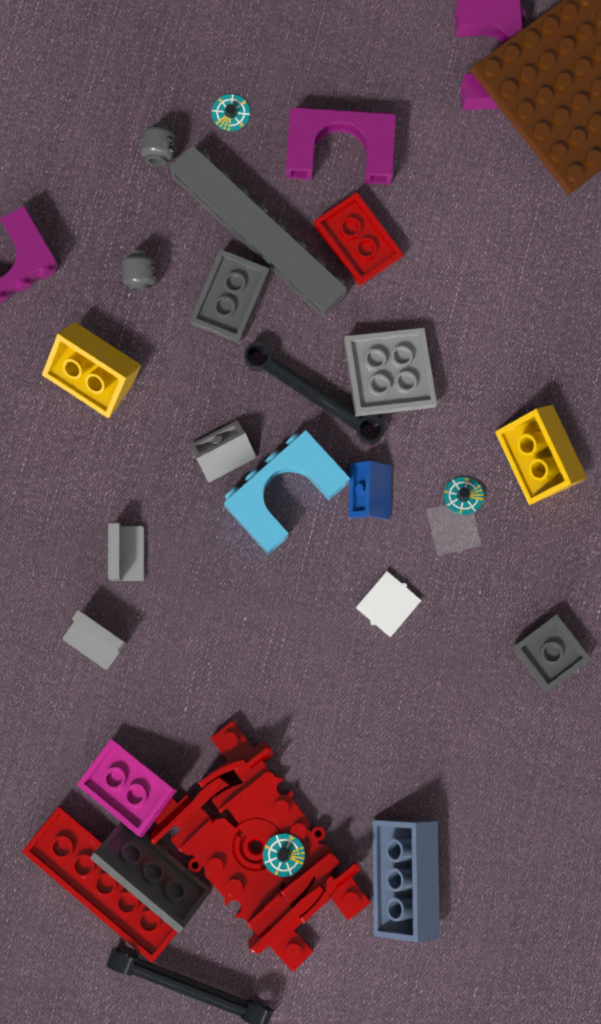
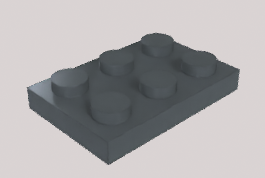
(229, 296)

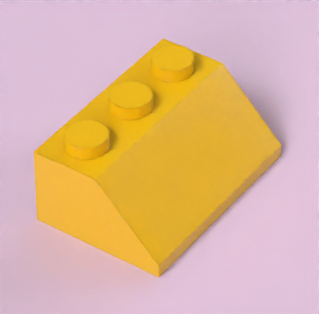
(90, 369)
(541, 454)

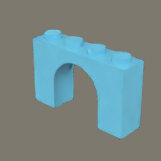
(300, 456)

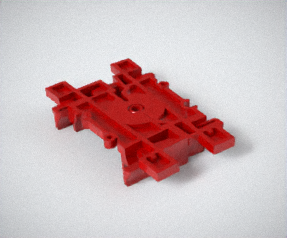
(239, 870)

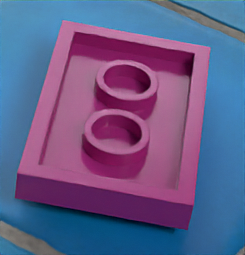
(126, 787)

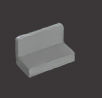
(223, 451)
(125, 552)
(93, 640)

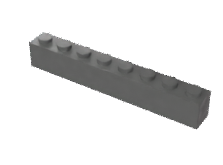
(258, 231)

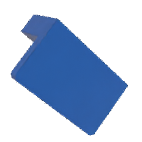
(370, 490)

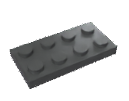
(152, 876)

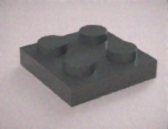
(551, 653)

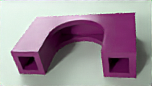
(485, 18)
(373, 130)
(32, 254)

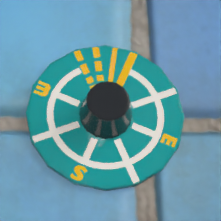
(230, 112)
(463, 495)
(283, 855)

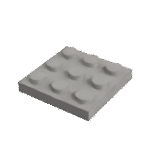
(390, 372)

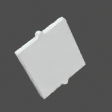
(388, 604)

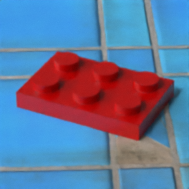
(358, 239)

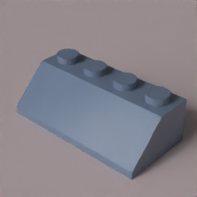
(406, 880)

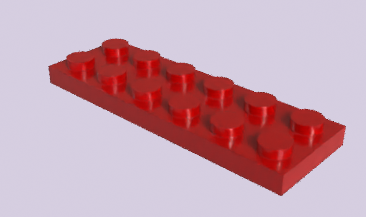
(64, 853)

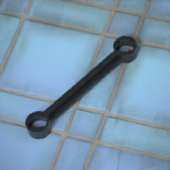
(313, 393)
(130, 964)

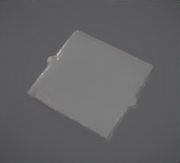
(452, 531)

